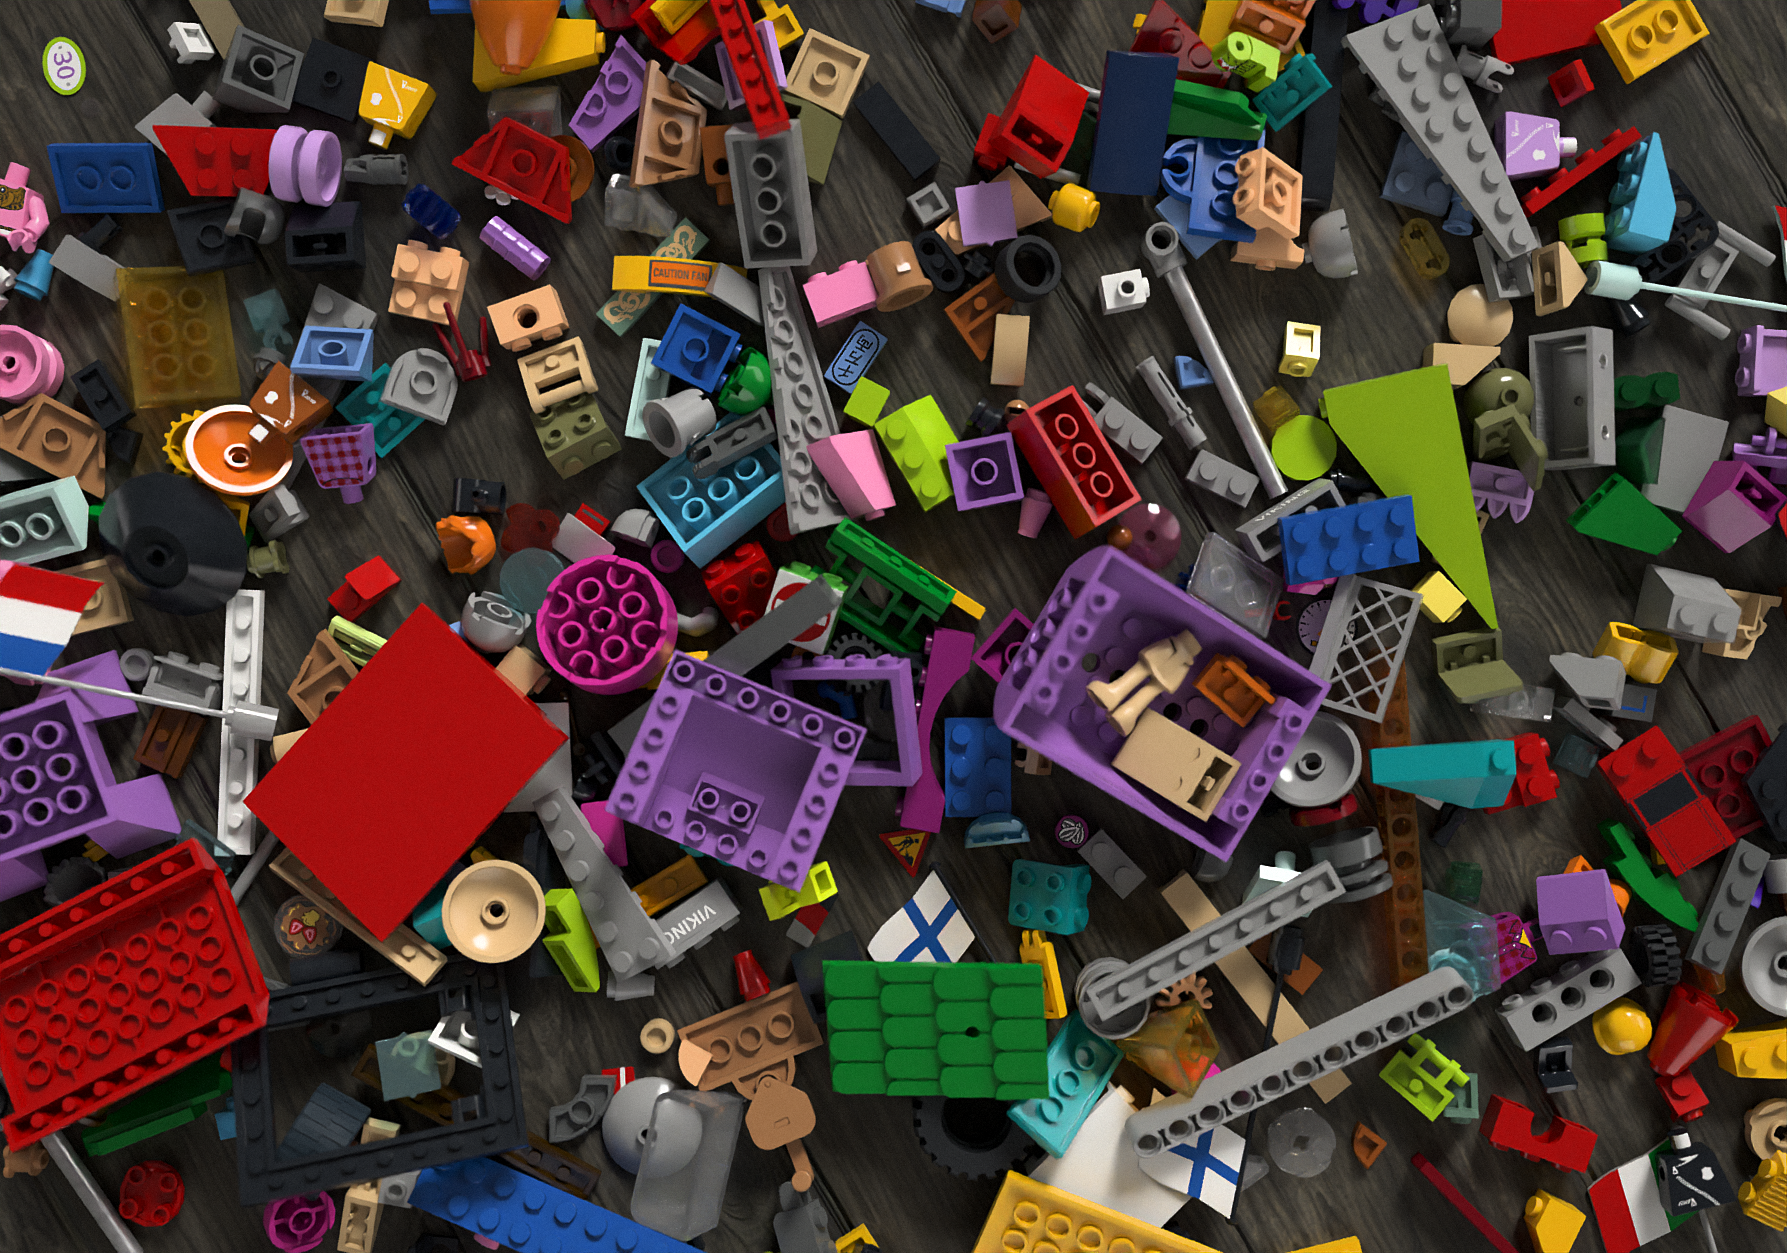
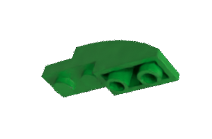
(1650, 887)

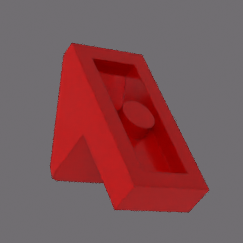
(364, 588)

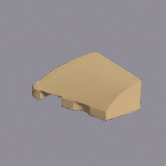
(1750, 625)

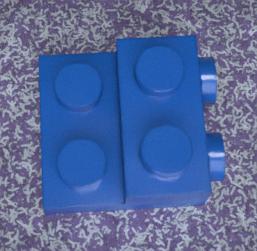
(697, 350)

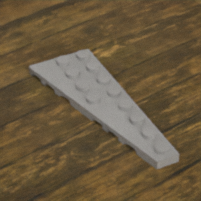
(1425, 87)
(800, 404)

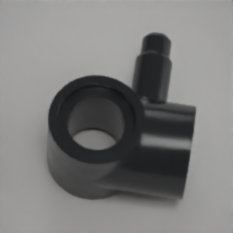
(479, 496)

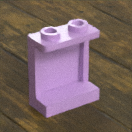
(1761, 361)

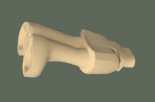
(1166, 666)

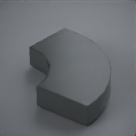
(584, 1110)

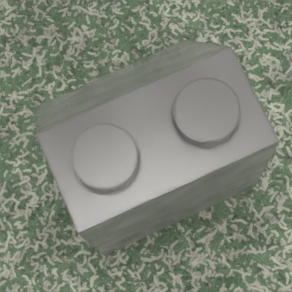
(1686, 606)

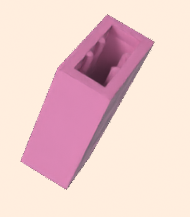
(854, 472)

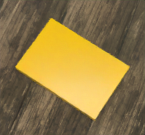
(1649, 34)

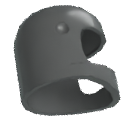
(256, 217)

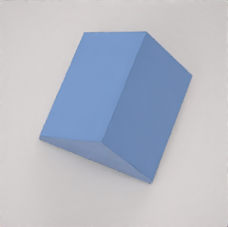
(334, 354)

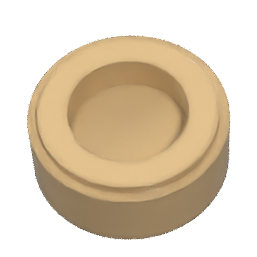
(657, 1036)

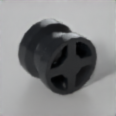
(985, 417)

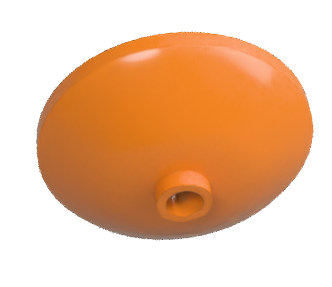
(223, 437)

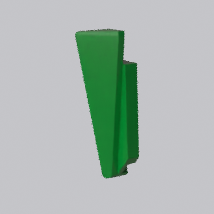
(1213, 113)
(161, 1108)

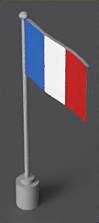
(38, 621)

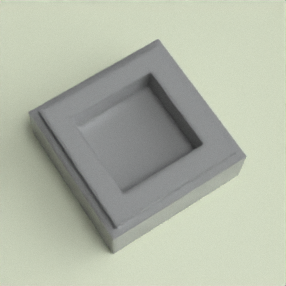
(928, 205)

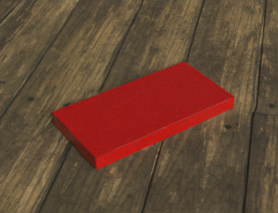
(1548, 27)

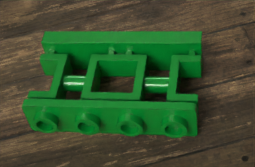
(893, 573)

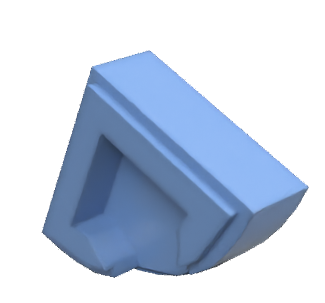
(1191, 373)

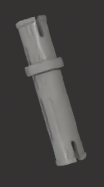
(1176, 410)

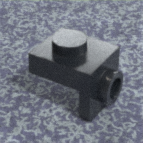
(1553, 1065)

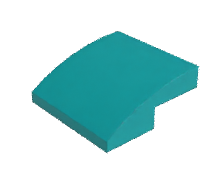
(389, 423)

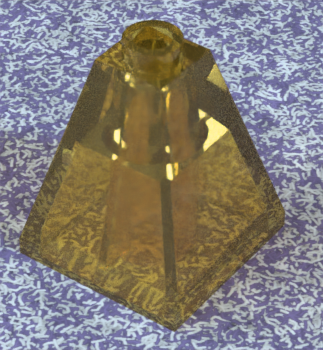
(1174, 1046)

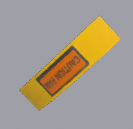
(664, 275)

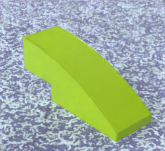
(571, 940)

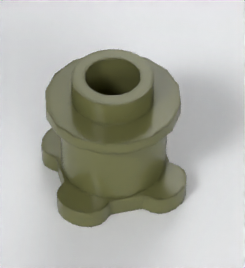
(267, 559)

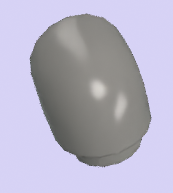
(637, 527)

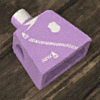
(1530, 145)

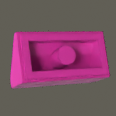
(609, 830)

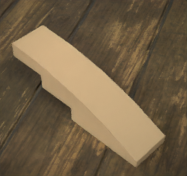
(361, 1205)

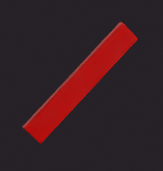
(751, 67)

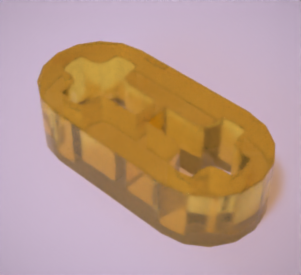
(1430, 243)

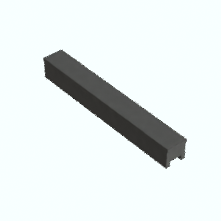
(751, 645)

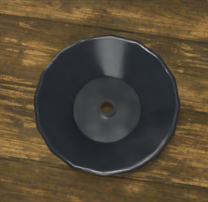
(192, 530)

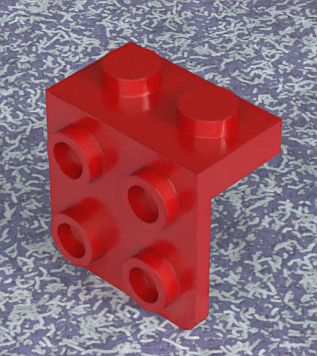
(687, 41)
(742, 584)

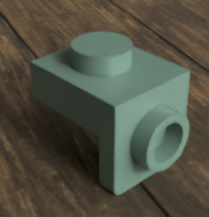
(1465, 1102)

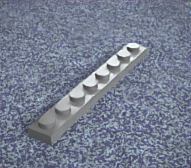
(1215, 940)

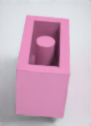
(840, 293)

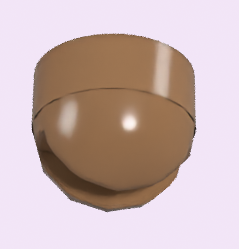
(1014, 404)

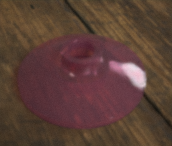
(1167, 531)

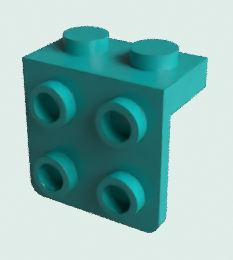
(1049, 896)

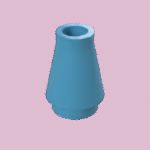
(36, 276)

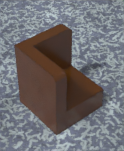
(996, 17)

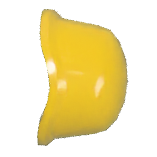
(1621, 1026)

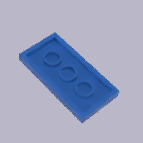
(1348, 539)

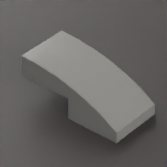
(86, 265)

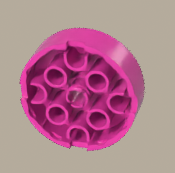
(635, 641)

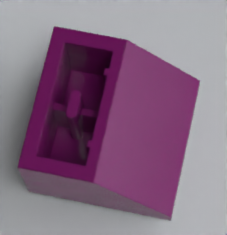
(1733, 505)

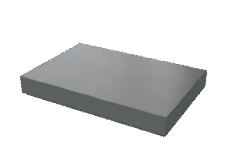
(1687, 453)

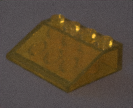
(175, 336)

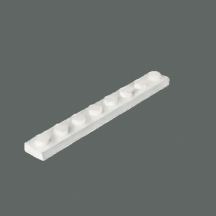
(240, 752)

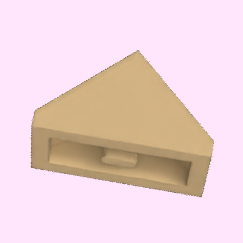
(1555, 278)

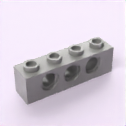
(1614, 980)

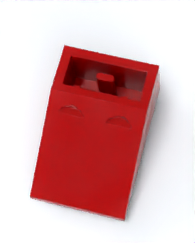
(1040, 119)

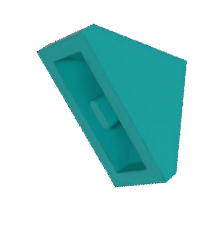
(428, 917)

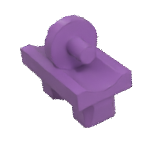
(1767, 452)

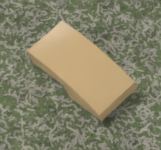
(1010, 350)

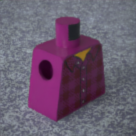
(1515, 943)

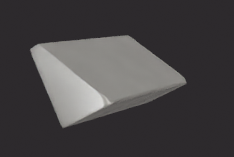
(736, 293)

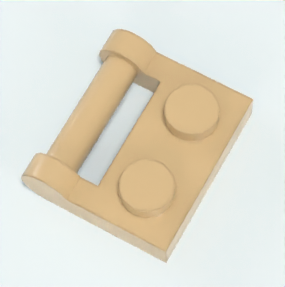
(554, 366)

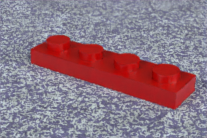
(1586, 164)

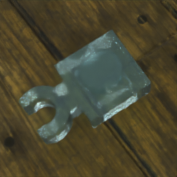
(267, 316)

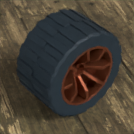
(324, 1125)

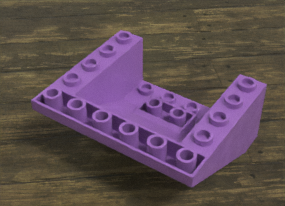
(736, 770)

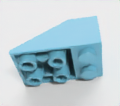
(1640, 200)

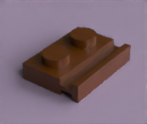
(170, 740)

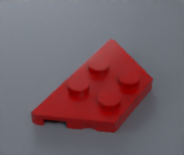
(218, 158)
(523, 166)

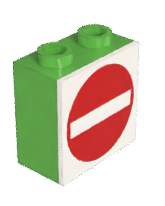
(790, 580)

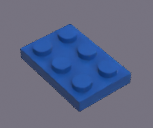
(106, 177)
(976, 767)

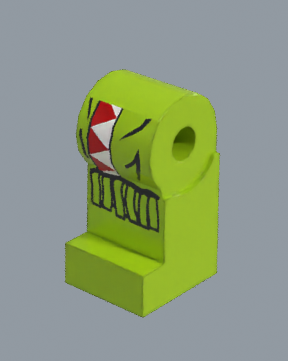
(1248, 59)

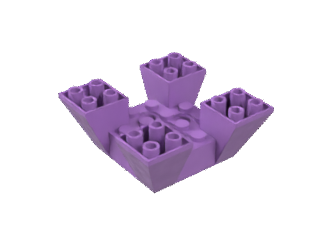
(88, 799)

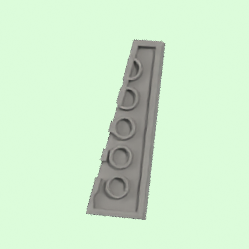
(329, 310)
(614, 912)

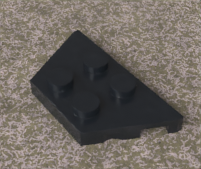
(1767, 786)

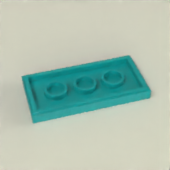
(1078, 1073)

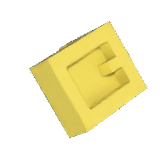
(1300, 349)

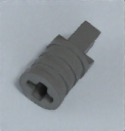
(378, 169)

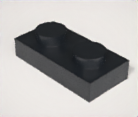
(103, 396)

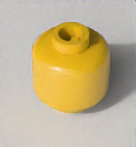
(1074, 207)

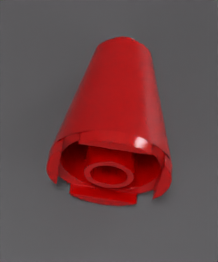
(1687, 1029)

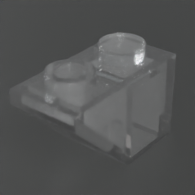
(637, 208)
(1529, 703)

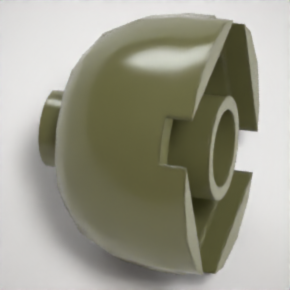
(1497, 390)

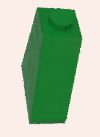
(1624, 517)

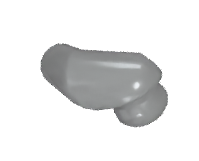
(699, 624)

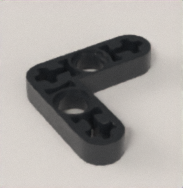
(1685, 228)

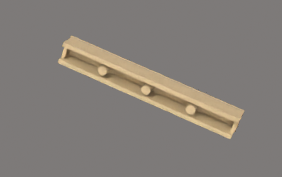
(1246, 976)

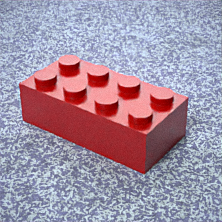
(1073, 461)

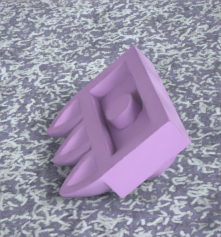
(1500, 488)

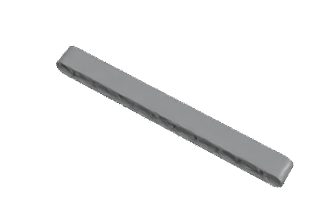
(1299, 1061)

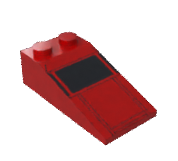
(1665, 801)

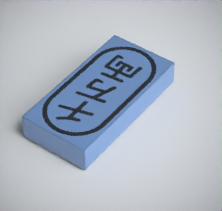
(855, 357)

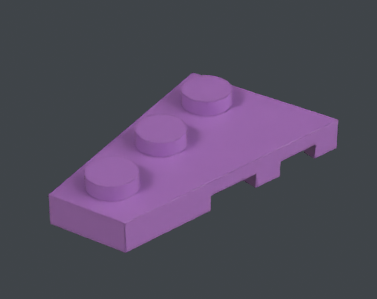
(612, 99)

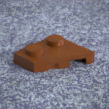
(976, 313)

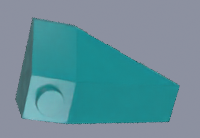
(1455, 772)

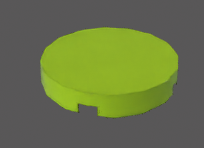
(1303, 448)

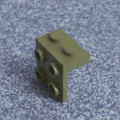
(1510, 433)
(574, 434)
(1473, 665)

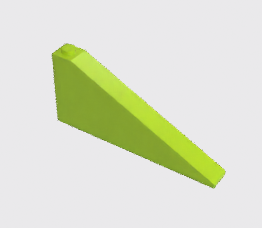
(1412, 445)

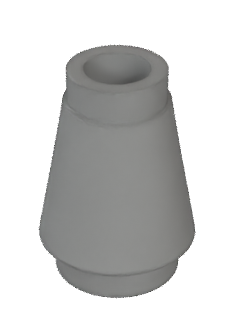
(633, 987)

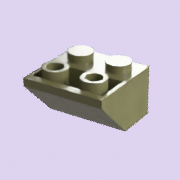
(819, 135)

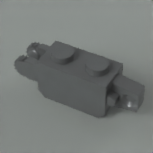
(801, 1223)

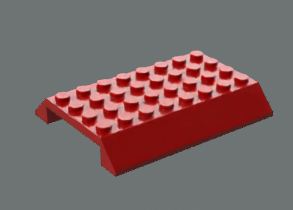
(122, 990)

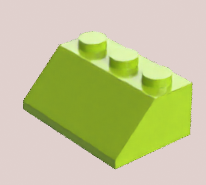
(917, 443)

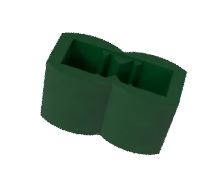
(1646, 391)

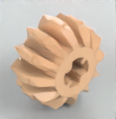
(1191, 986)

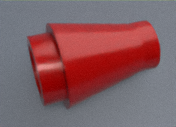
(750, 976)

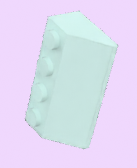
(43, 521)

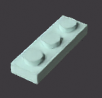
(649, 385)

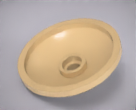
(469, 915)

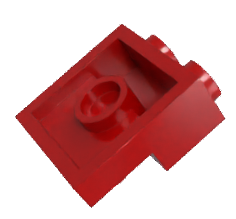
(1533, 779)

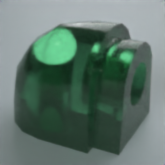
(1464, 882)

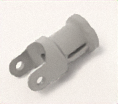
(1480, 68)

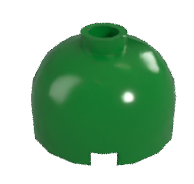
(748, 385)

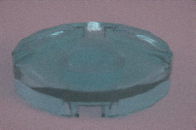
(527, 577)

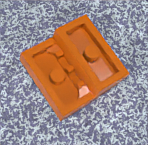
(1271, 21)

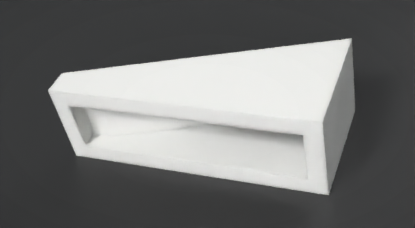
(698, 85)

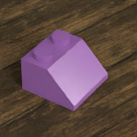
(984, 472)
(1578, 912)

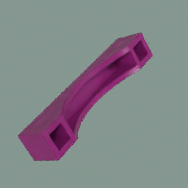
(948, 661)

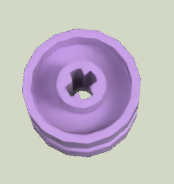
(305, 166)

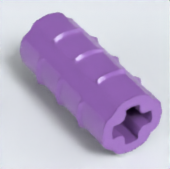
(515, 248)

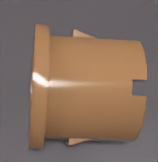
(897, 276)

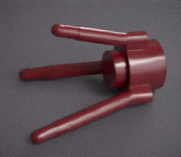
(468, 363)

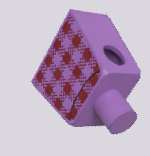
(342, 458)

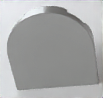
(421, 385)

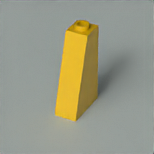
(569, 47)

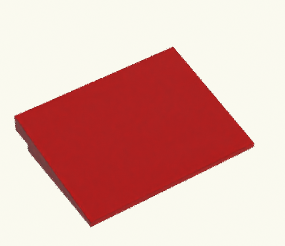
(405, 771)

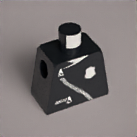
(1690, 1176)

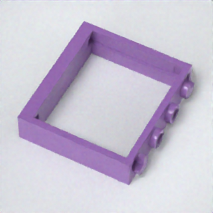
(867, 773)

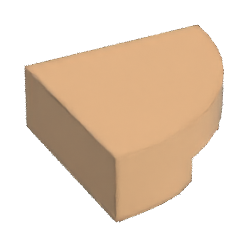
(693, 1061)

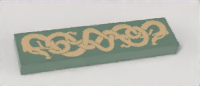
(627, 308)

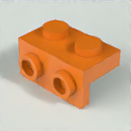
(1232, 688)

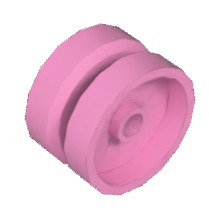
(27, 366)

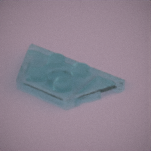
(1462, 940)

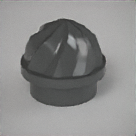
(266, 360)

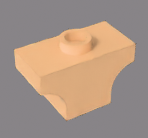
(1268, 251)

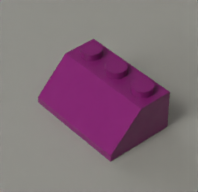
(1003, 644)

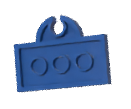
(1209, 184)

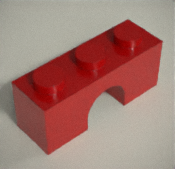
(1564, 1143)

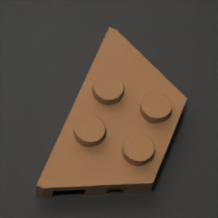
(667, 131)
(57, 441)
(321, 677)

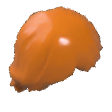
(466, 543)

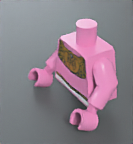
(21, 210)

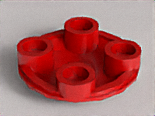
(151, 1193)

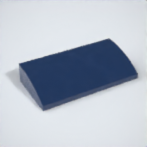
(1132, 122)

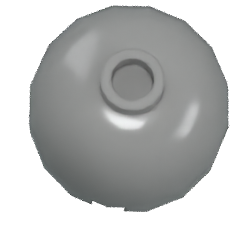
(1331, 246)
(493, 623)

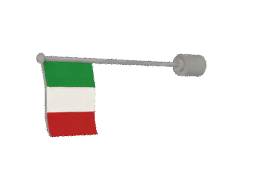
(1630, 1205)

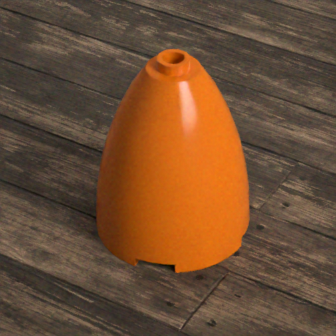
(514, 30)

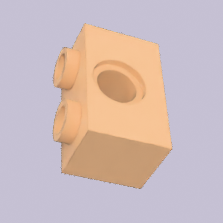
(509, 316)

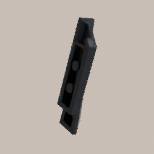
(545, 866)

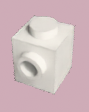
(1123, 291)

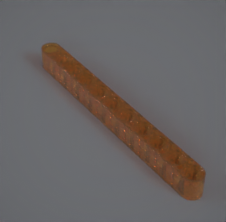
(1406, 840)

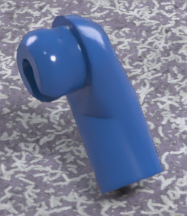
(846, 704)

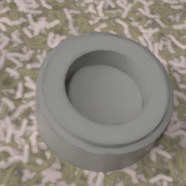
(137, 664)

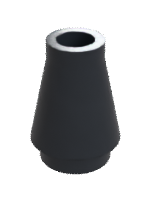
(1628, 315)

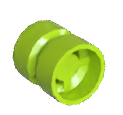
(1583, 229)

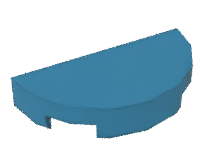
(996, 829)

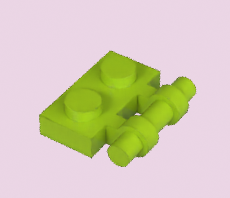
(1419, 1086)

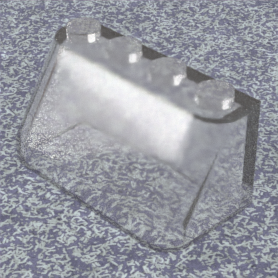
(687, 1161)

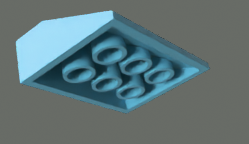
(715, 510)

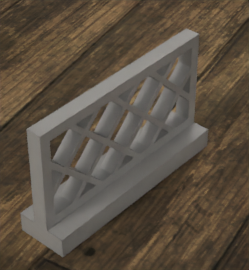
(1336, 630)

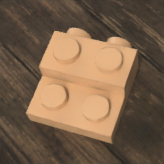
(1268, 193)
(426, 281)

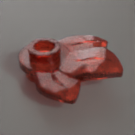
(525, 529)

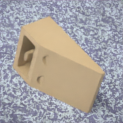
(1176, 764)

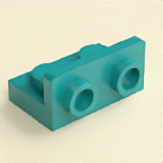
(1292, 91)

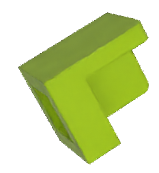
(866, 402)

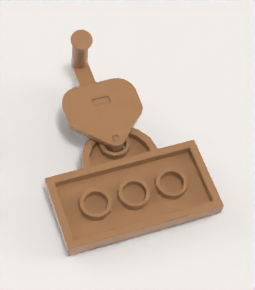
(760, 1041)

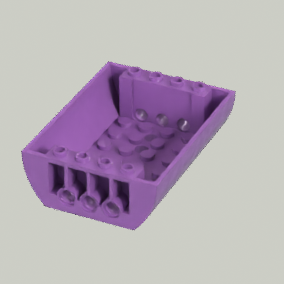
(1115, 611)

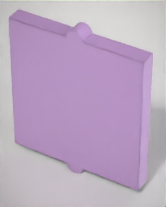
(986, 213)

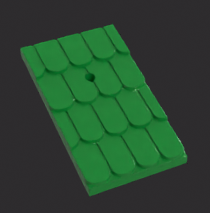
(936, 1029)

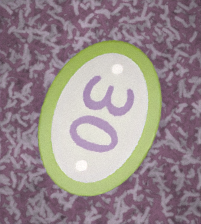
(64, 66)

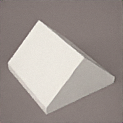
(459, 1035)

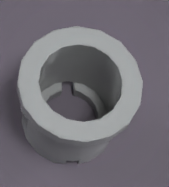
(678, 420)

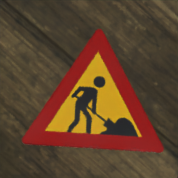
(907, 847)

